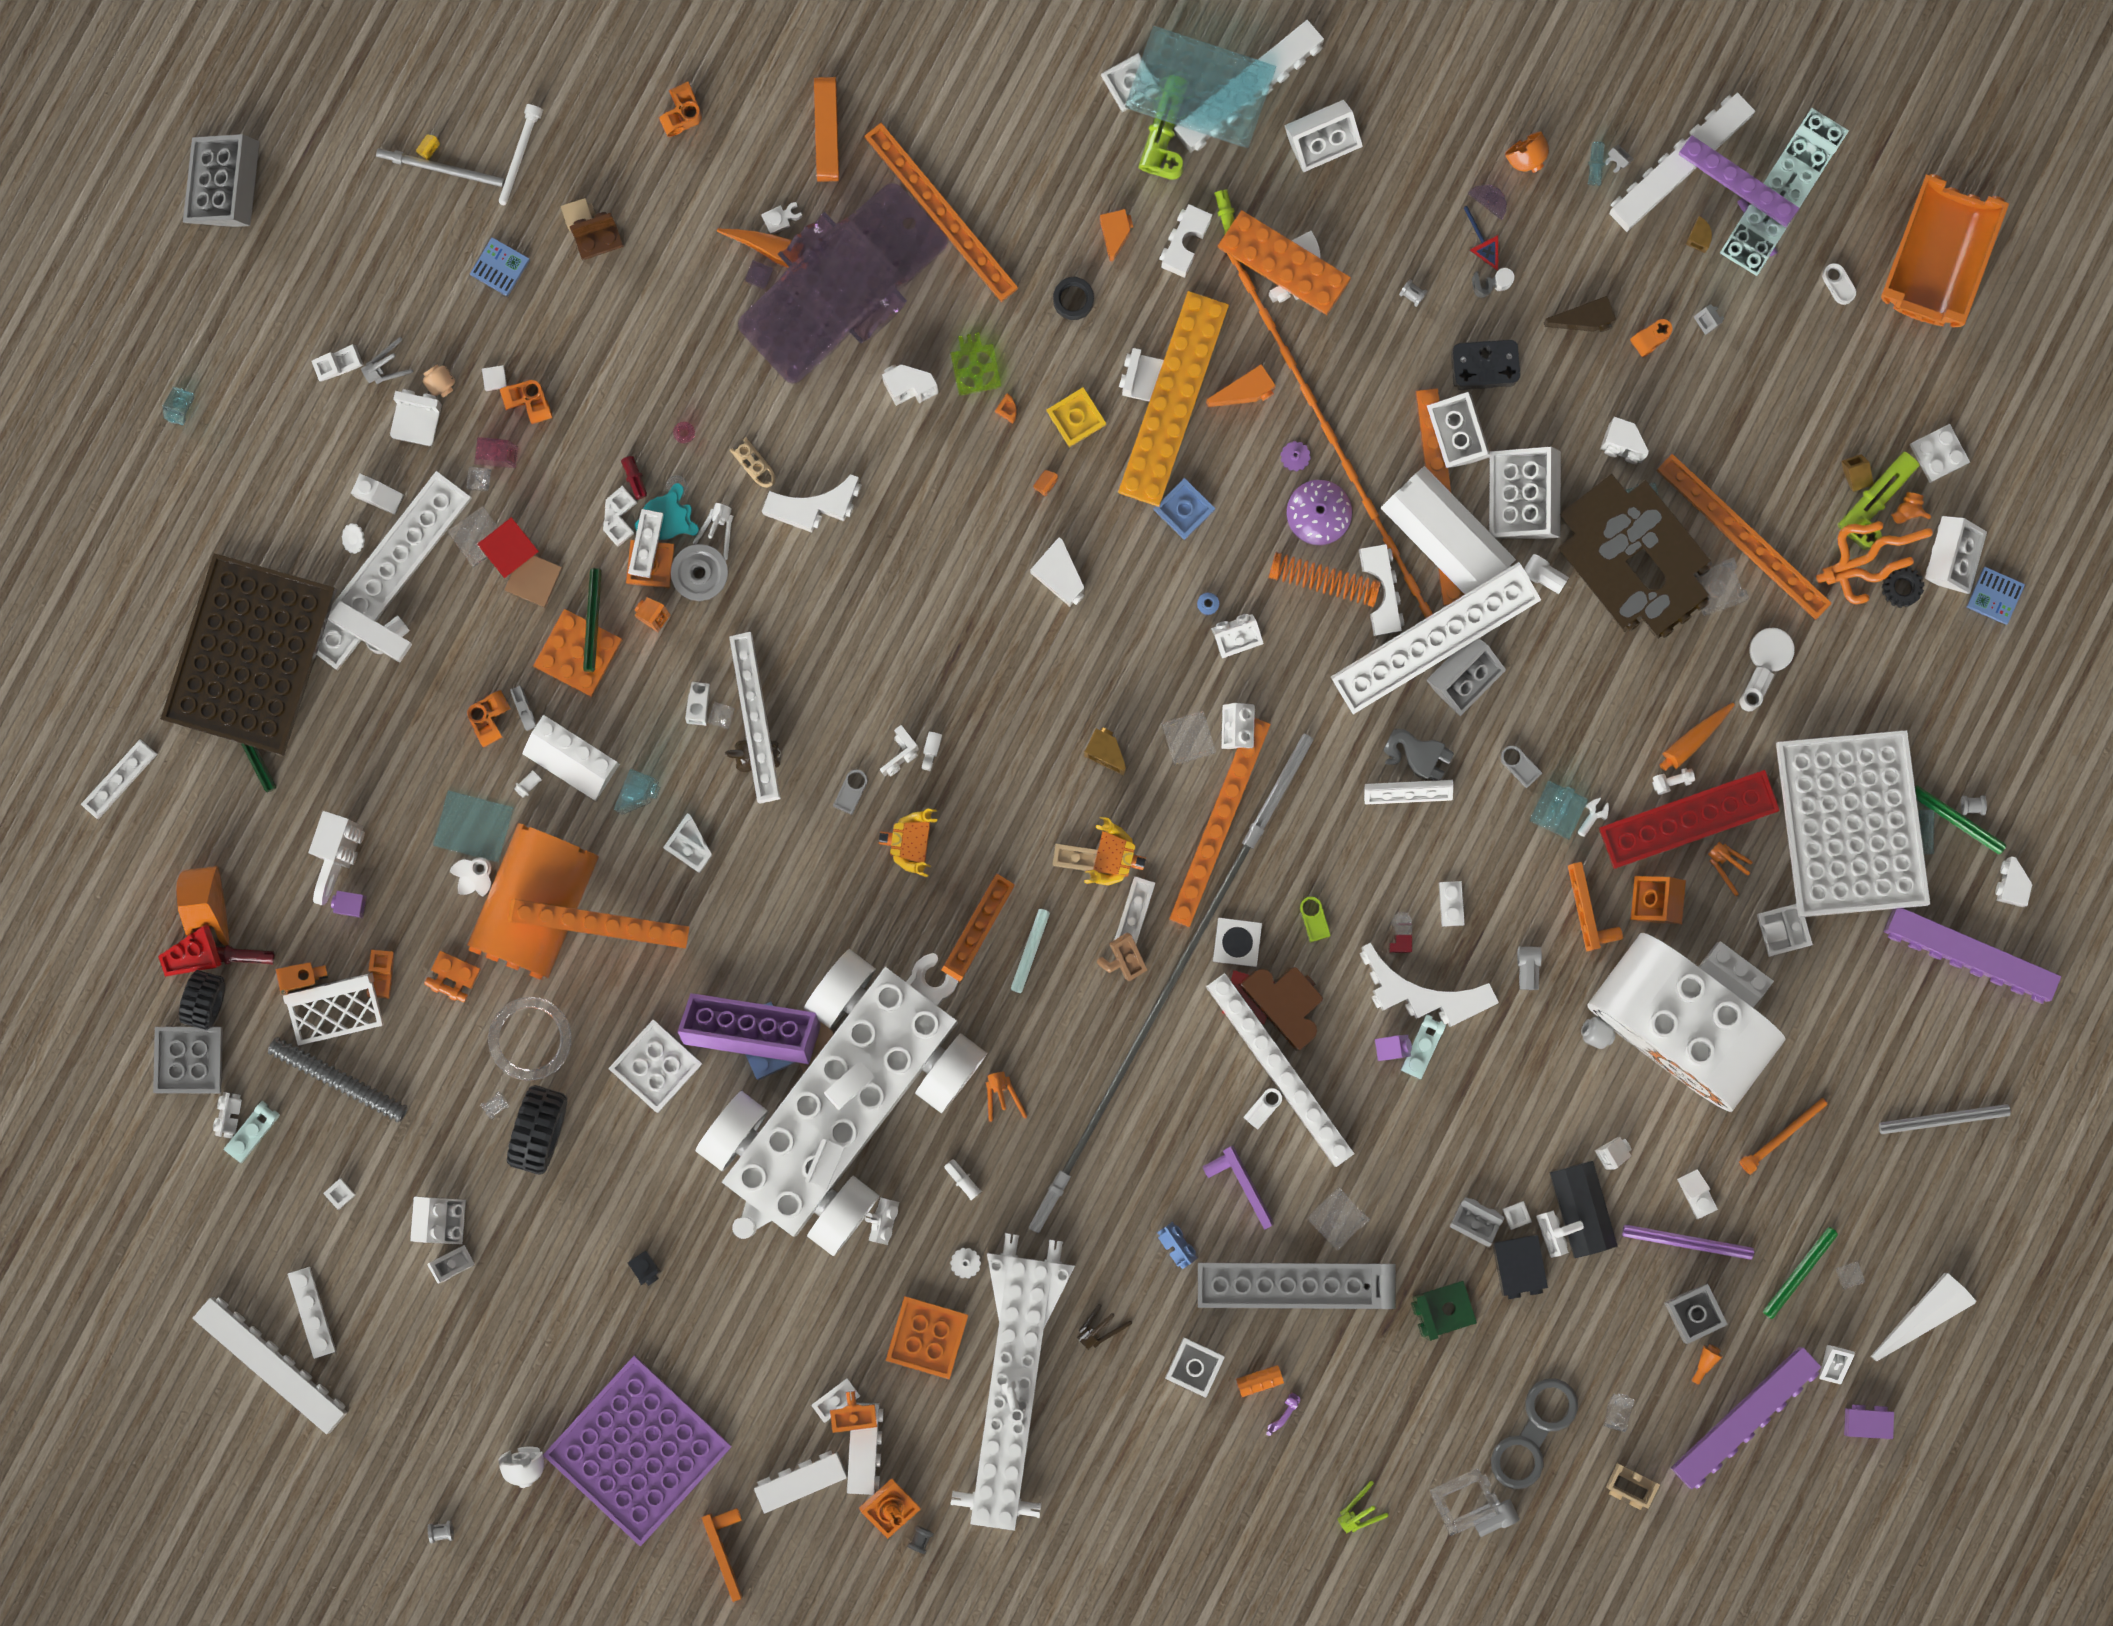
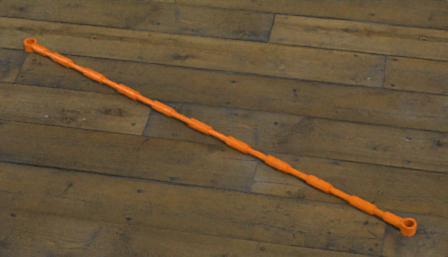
(1331, 436)

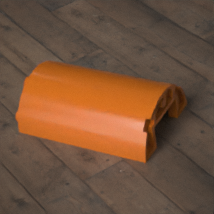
(1943, 253)
(538, 871)

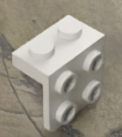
(1140, 376)
(415, 417)

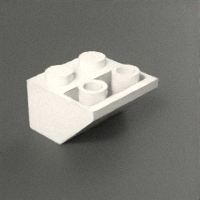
(1624, 440)
(438, 1220)

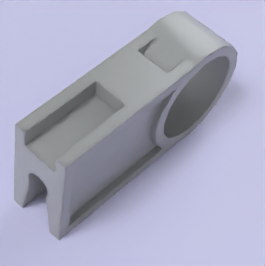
(523, 708)
(1524, 770)
(848, 796)

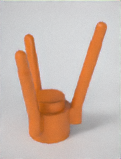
(1721, 853)
(998, 1083)

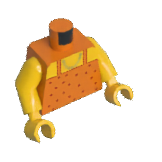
(910, 841)
(1114, 855)

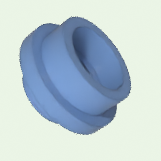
(1208, 610)

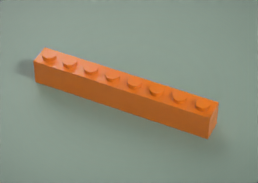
(598, 923)

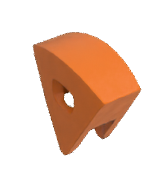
(202, 901)

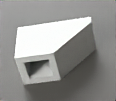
(2015, 884)

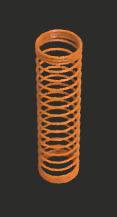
(1374, 589)

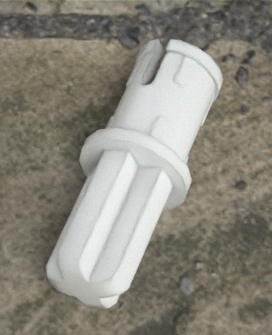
(962, 1179)

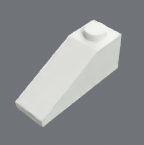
(1614, 1153)

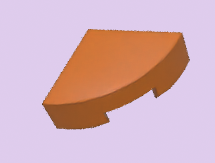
(1007, 408)

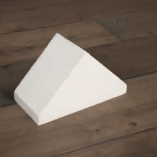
(1835, 1364)

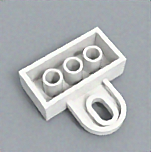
(335, 844)

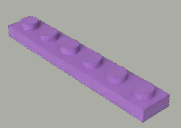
(1738, 181)

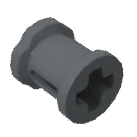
(920, 1539)

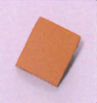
(1046, 482)

